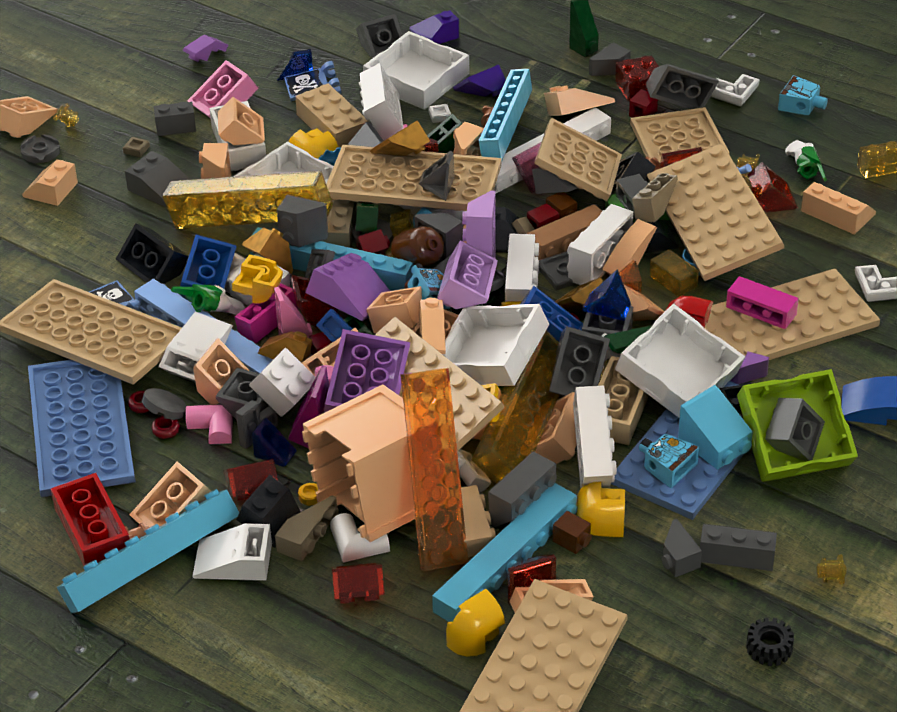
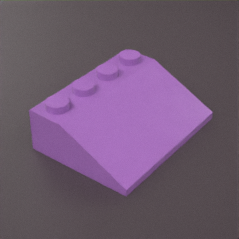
(347, 285)
(364, 364)

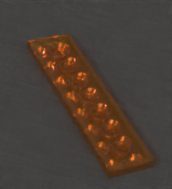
(434, 468)

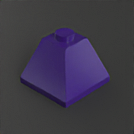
(438, 27)
(483, 83)

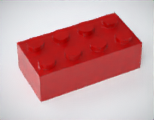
(89, 518)

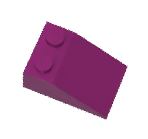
(311, 406)

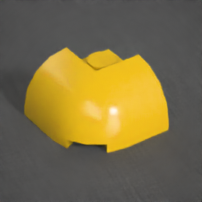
(314, 142)
(258, 278)
(603, 509)
(474, 625)

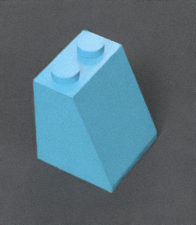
(714, 427)

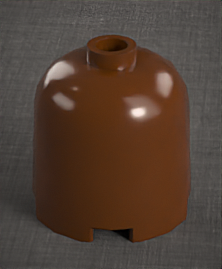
(418, 246)

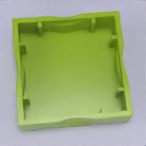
(822, 395)

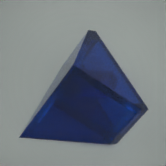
(299, 62)
(609, 299)
(271, 444)

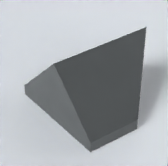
(439, 176)

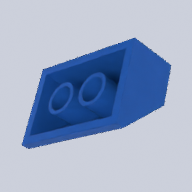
(208, 263)
(555, 314)

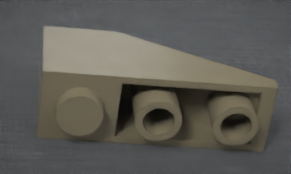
(654, 198)
(303, 530)

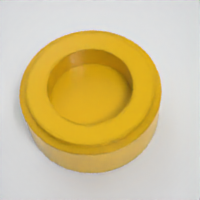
(307, 494)

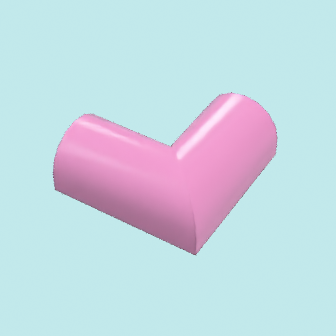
(212, 417)

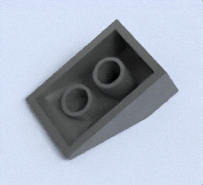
(152, 176)
(577, 361)

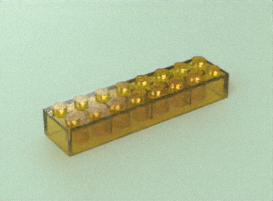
(240, 198)
(524, 416)

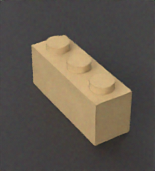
(476, 520)

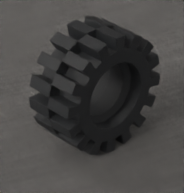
(770, 630)

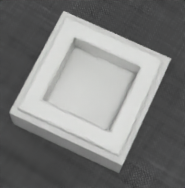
(439, 112)

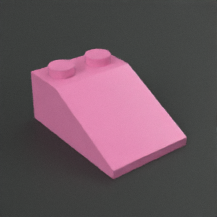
(221, 86)

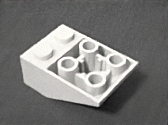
(192, 343)
(235, 554)

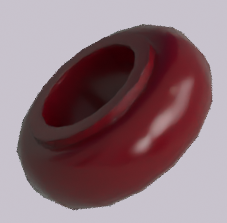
(134, 405)
(165, 433)

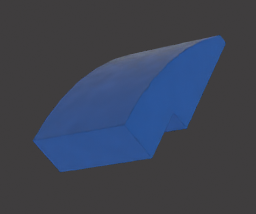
(870, 400)

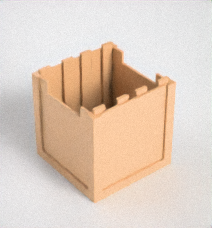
(364, 460)

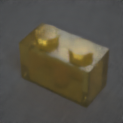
(878, 159)
(674, 273)

